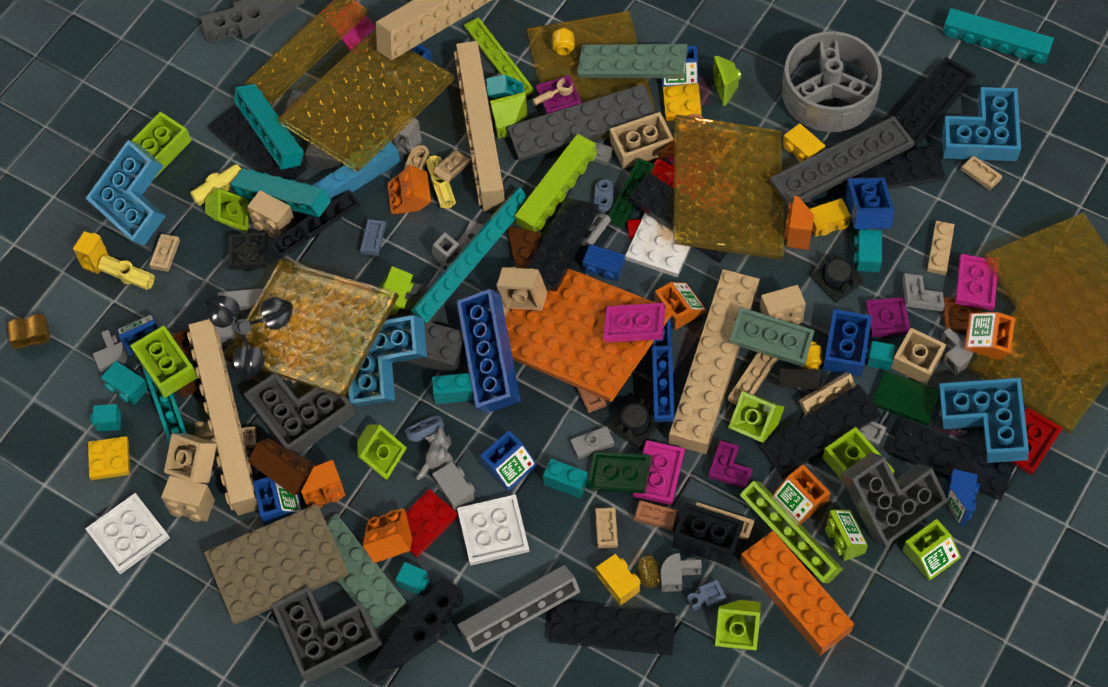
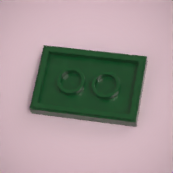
(906, 398)
(619, 472)

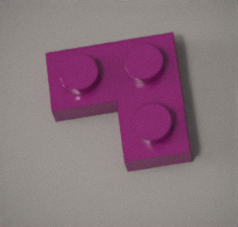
(725, 470)

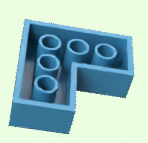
(991, 134)
(121, 192)
(396, 342)
(990, 405)

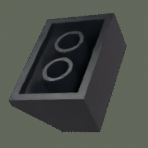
(707, 534)

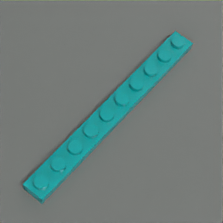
(469, 256)

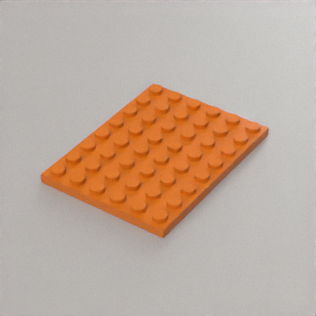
(569, 334)

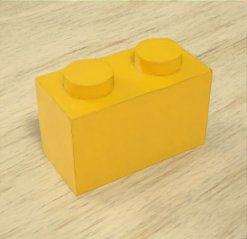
(802, 143)
(830, 217)
(89, 251)
(618, 579)

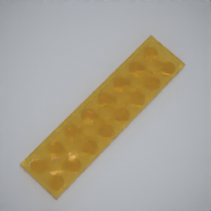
(307, 48)

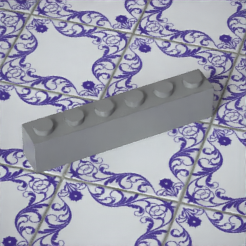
(518, 608)

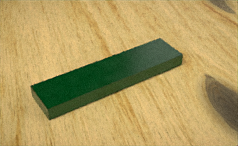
(622, 207)

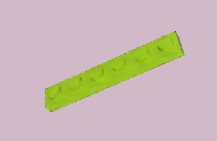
(495, 53)

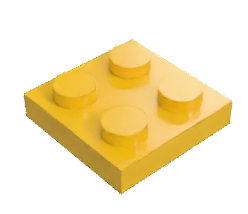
(681, 100)
(109, 458)

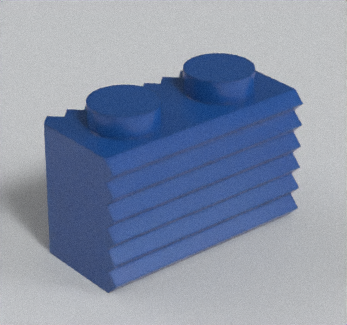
(603, 262)

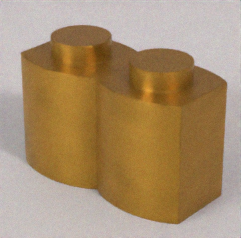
(28, 331)

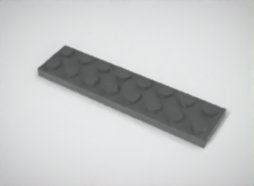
(587, 119)
(842, 161)

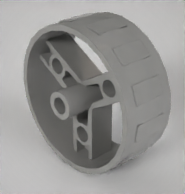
(834, 83)

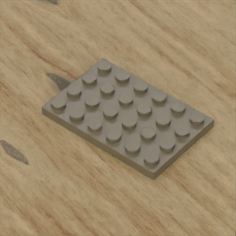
(275, 563)

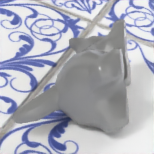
(437, 455)

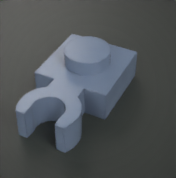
(709, 594)

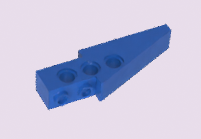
(663, 377)

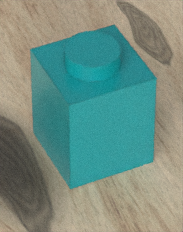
(880, 355)
(106, 417)
(412, 579)

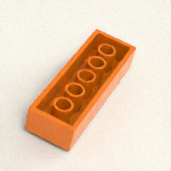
(796, 593)

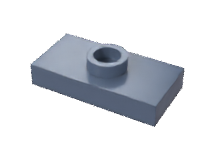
(373, 237)

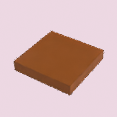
(956, 315)

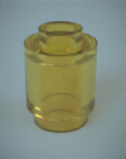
(648, 571)

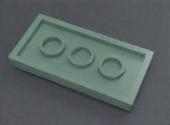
(771, 336)

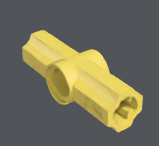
(213, 182)
(443, 189)
(118, 268)

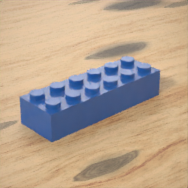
(488, 351)

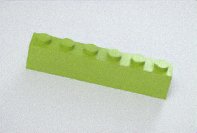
(556, 184)
(791, 532)

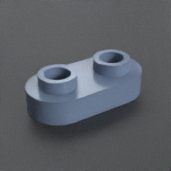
(604, 195)
(423, 428)

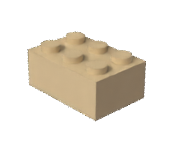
(640, 139)

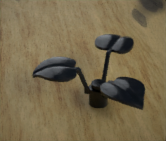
(222, 312)

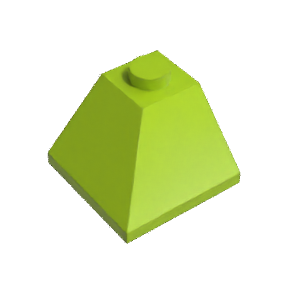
(725, 78)
(508, 112)
(228, 209)
(755, 416)
(380, 450)
(738, 625)

